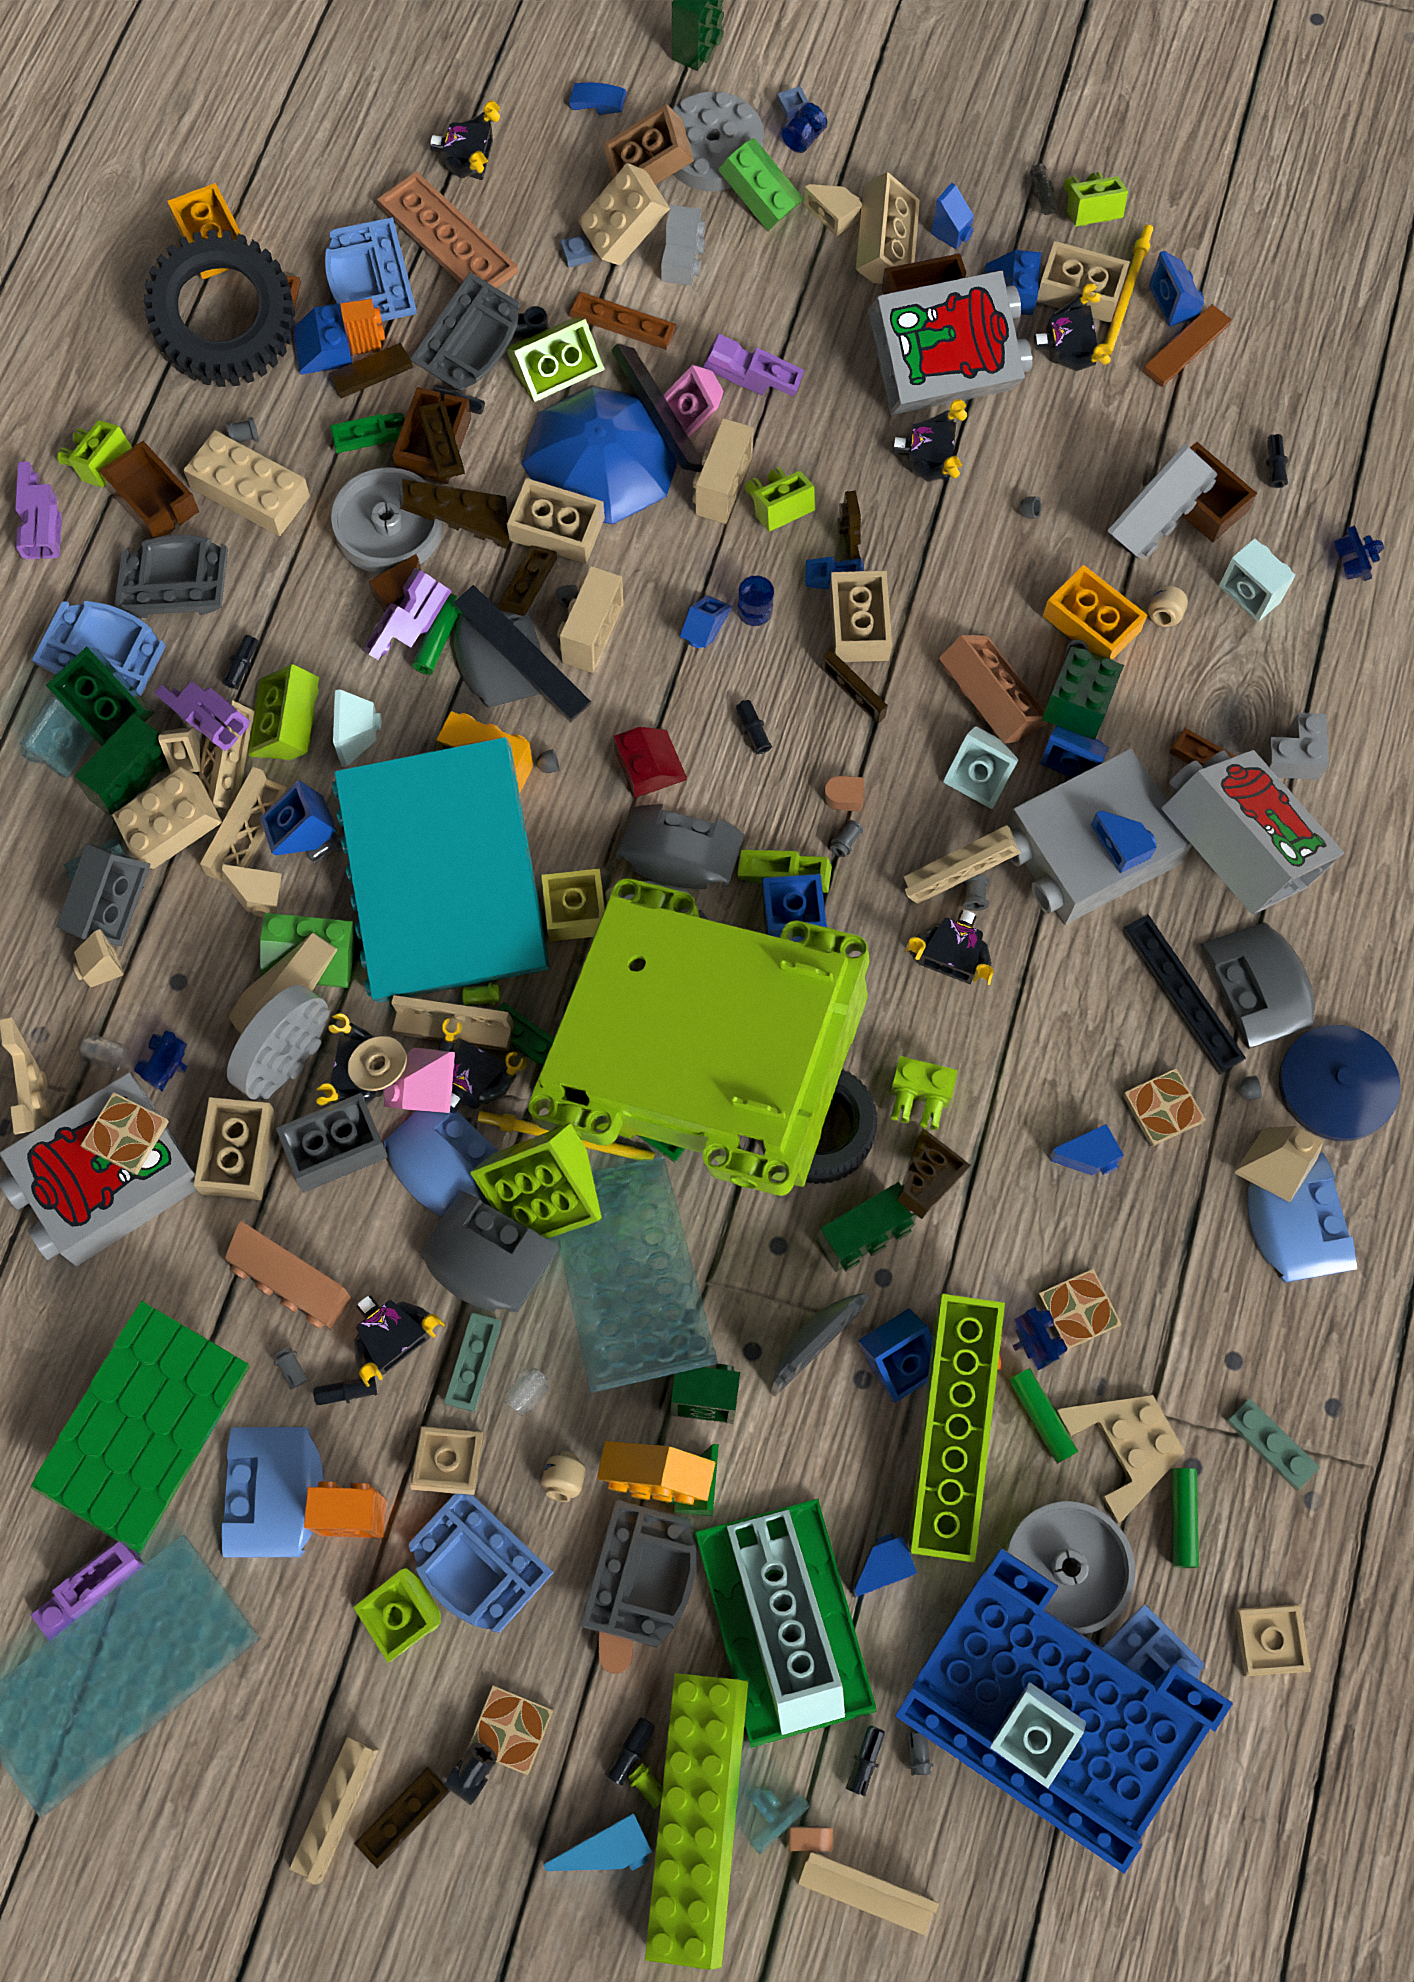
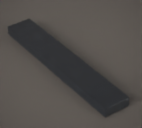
(658, 408)
(522, 653)
(1184, 994)

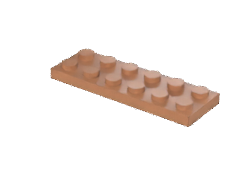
(445, 232)

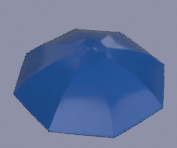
(602, 449)

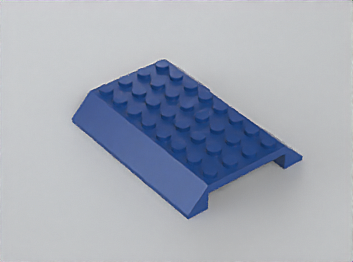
(1135, 1728)

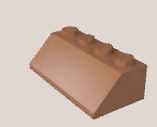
(993, 687)
(287, 1277)

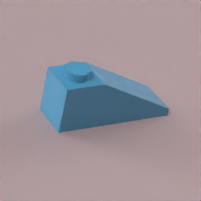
(609, 1849)

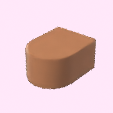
(844, 793)
(615, 1653)
(809, 1838)

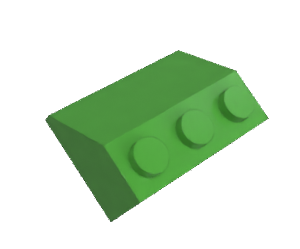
(760, 183)
(285, 932)

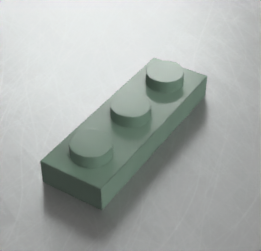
(473, 1362)
(1272, 1444)

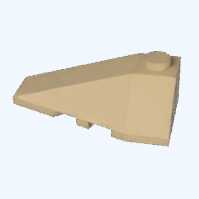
(299, 967)

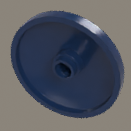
(1339, 1083)

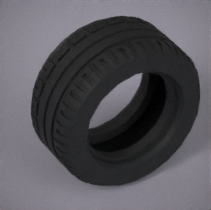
(862, 1114)

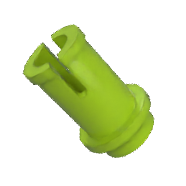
(482, 995)
(647, 1785)

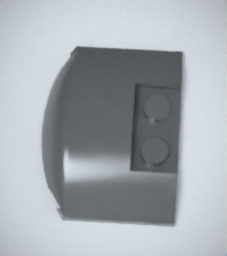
(469, 334)
(172, 576)
(486, 668)
(680, 848)
(1262, 983)
(486, 1255)
(815, 1336)
(642, 1575)

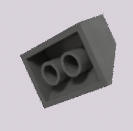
(103, 894)
(331, 1143)

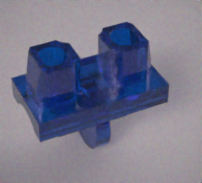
(1352, 544)
(164, 1062)
(1035, 1338)

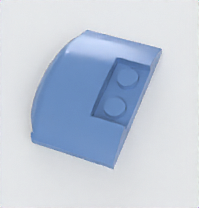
(368, 264)
(114, 632)
(435, 1157)
(1308, 1233)
(268, 1491)
(476, 1564)
(1151, 1646)

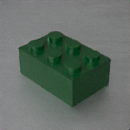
(695, 30)
(1083, 692)
(97, 695)
(122, 766)
(865, 1229)
(706, 1394)

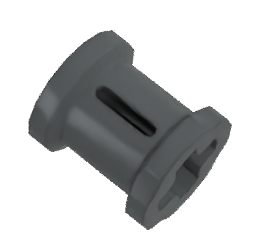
(243, 431)
(976, 893)

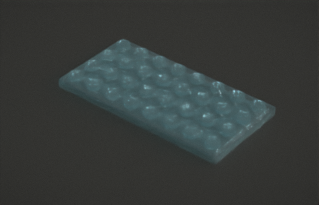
(635, 1282)
(117, 1674)

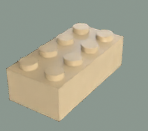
(247, 483)

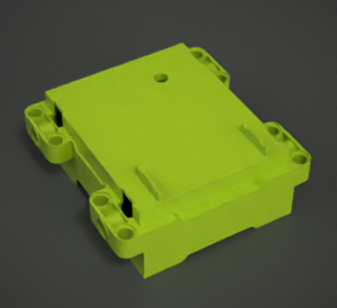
(707, 1038)

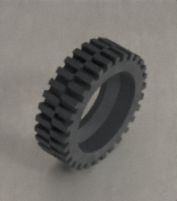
(220, 358)

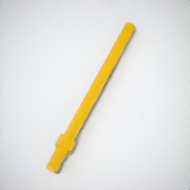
(1140, 251)
(509, 1123)

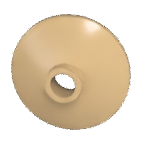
(371, 1056)

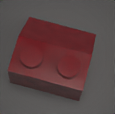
(648, 760)

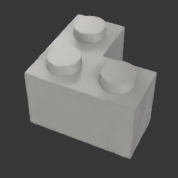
(683, 245)
(1304, 752)

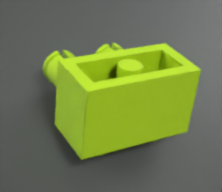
(1096, 199)
(94, 451)
(783, 499)
(922, 1083)

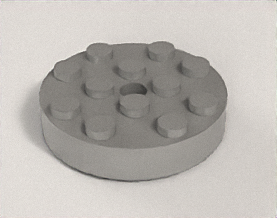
(715, 129)
(360, 525)
(277, 1042)
(1096, 1548)

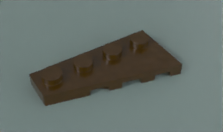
(460, 508)
(929, 1174)

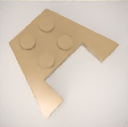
(30, 1082)
(1138, 1439)

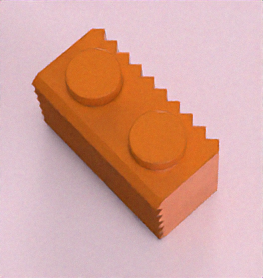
(362, 326)

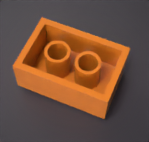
(345, 1511)

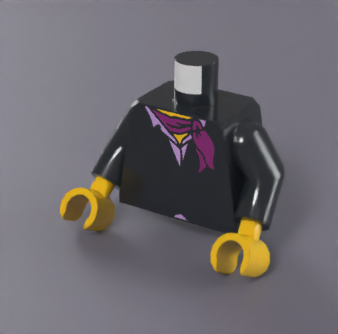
(468, 143)
(1072, 334)
(933, 445)
(954, 949)
(477, 1074)
(341, 1085)
(389, 1335)

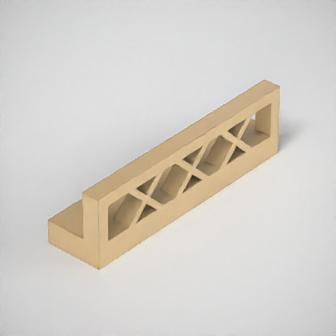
(228, 765)
(236, 820)
(961, 865)
(425, 1018)
(333, 1810)
(867, 1892)

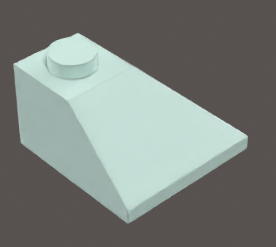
(353, 726)
(981, 767)

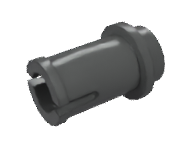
(842, 844)
(326, 848)
(290, 1367)
(919, 1754)

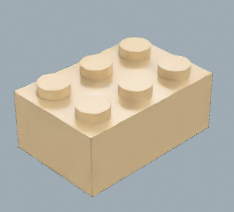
(623, 214)
(1072, 269)
(723, 470)
(556, 520)
(860, 616)
(591, 619)
(167, 818)
(235, 1148)

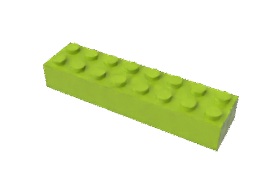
(956, 1428)
(697, 1822)

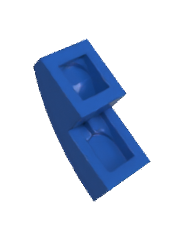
(603, 97)
(819, 570)

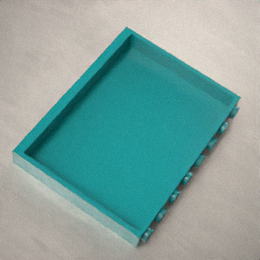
(440, 870)

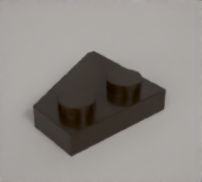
(850, 524)

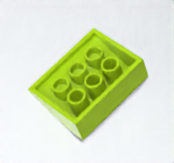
(542, 1183)

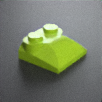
(399, 1613)

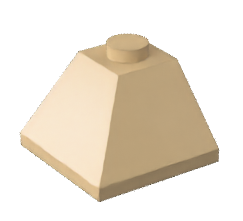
(1280, 1160)

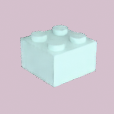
(1256, 579)
(1038, 1735)

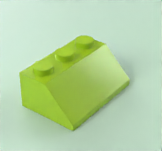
(555, 358)
(283, 714)

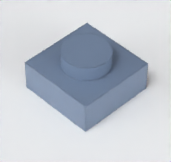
(791, 101)
(576, 250)

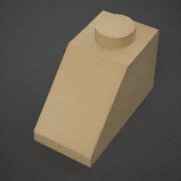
(833, 206)
(181, 749)
(253, 888)
(97, 960)

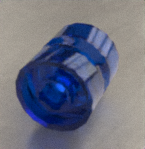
(804, 127)
(755, 600)

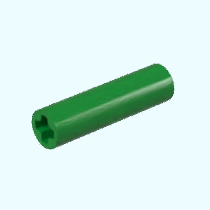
(436, 638)
(1043, 1415)
(1185, 1518)

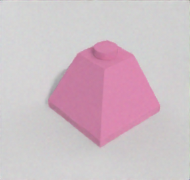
(694, 397)
(424, 1083)

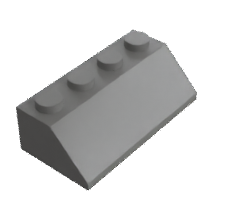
(1163, 502)

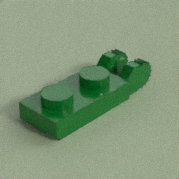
(367, 431)

